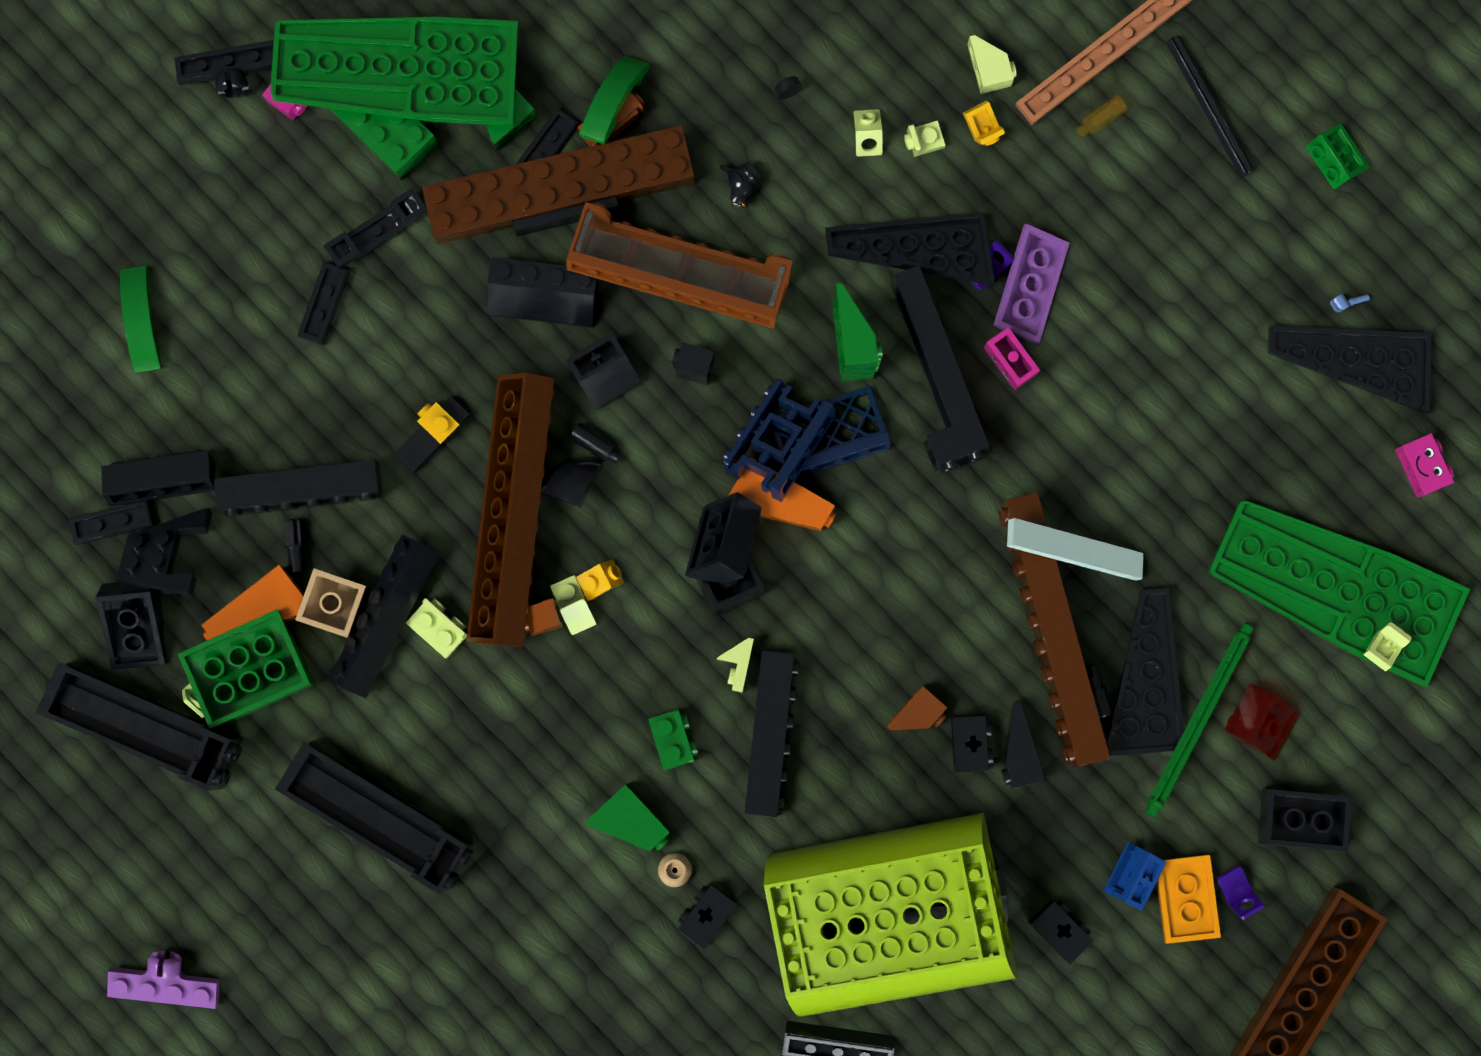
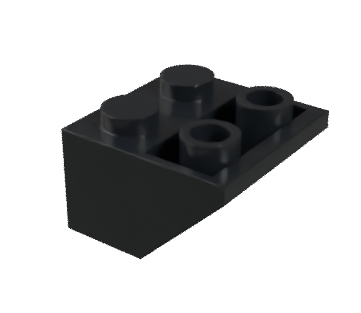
(603, 371)

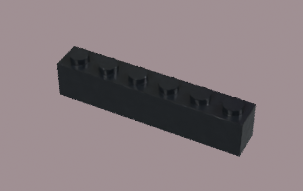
(296, 487)
(383, 616)
(769, 734)

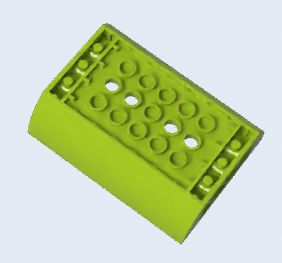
(877, 881)

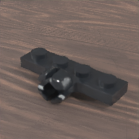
(225, 66)

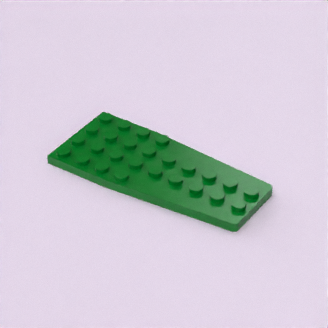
(400, 67)
(1339, 587)

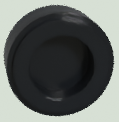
(788, 87)

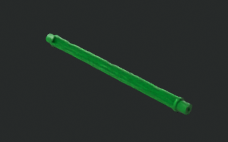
(1198, 720)

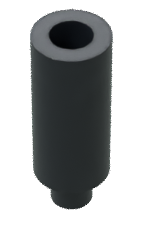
(595, 443)

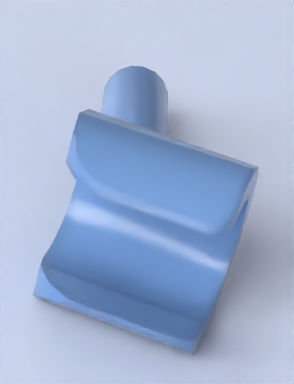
(1341, 303)

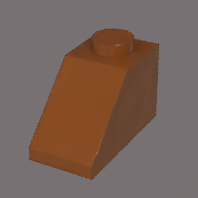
(543, 617)
(919, 712)

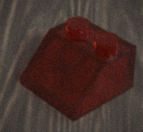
(1262, 721)

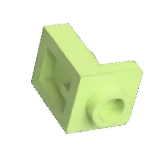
(924, 138)

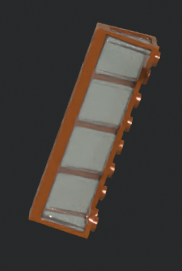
(678, 268)

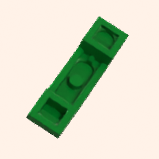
(611, 97)
(138, 319)

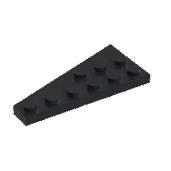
(940, 245)
(1376, 361)
(1148, 697)

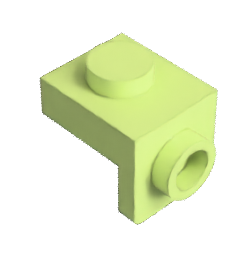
(1387, 645)

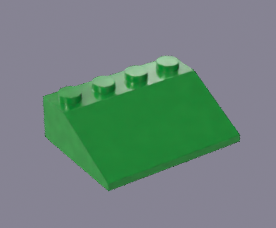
(856, 342)
(246, 669)

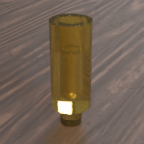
(1102, 116)

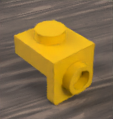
(983, 124)
(437, 421)
(600, 579)

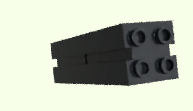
(963, 434)
(140, 727)
(376, 818)

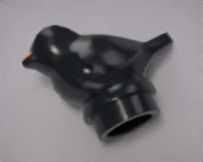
(741, 182)

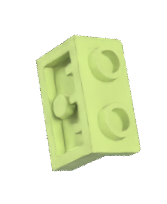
(437, 628)

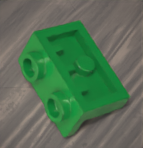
(1337, 156)
(672, 740)

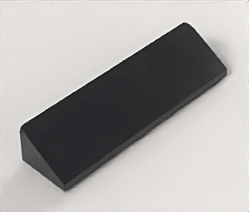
(818, 1040)

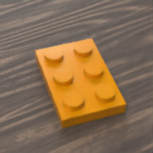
(1188, 900)

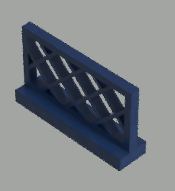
(843, 451)

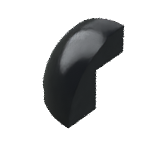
(571, 480)

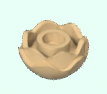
(672, 861)

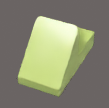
(573, 605)
(738, 655)

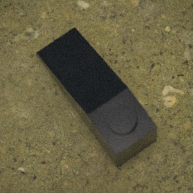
(1020, 754)

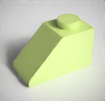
(990, 65)

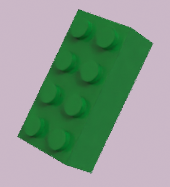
(394, 140)

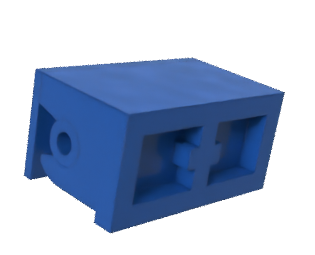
(1134, 876)

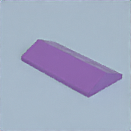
(1031, 283)

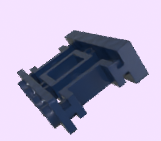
(795, 452)

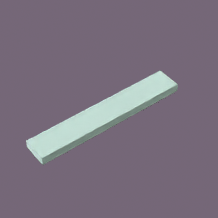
(1074, 549)

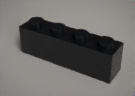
(158, 477)

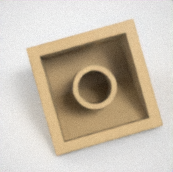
(331, 603)

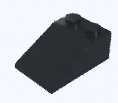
(131, 625)

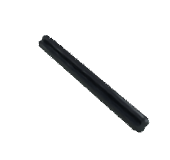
(1210, 106)

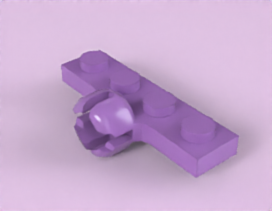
(163, 983)

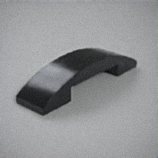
(377, 230)

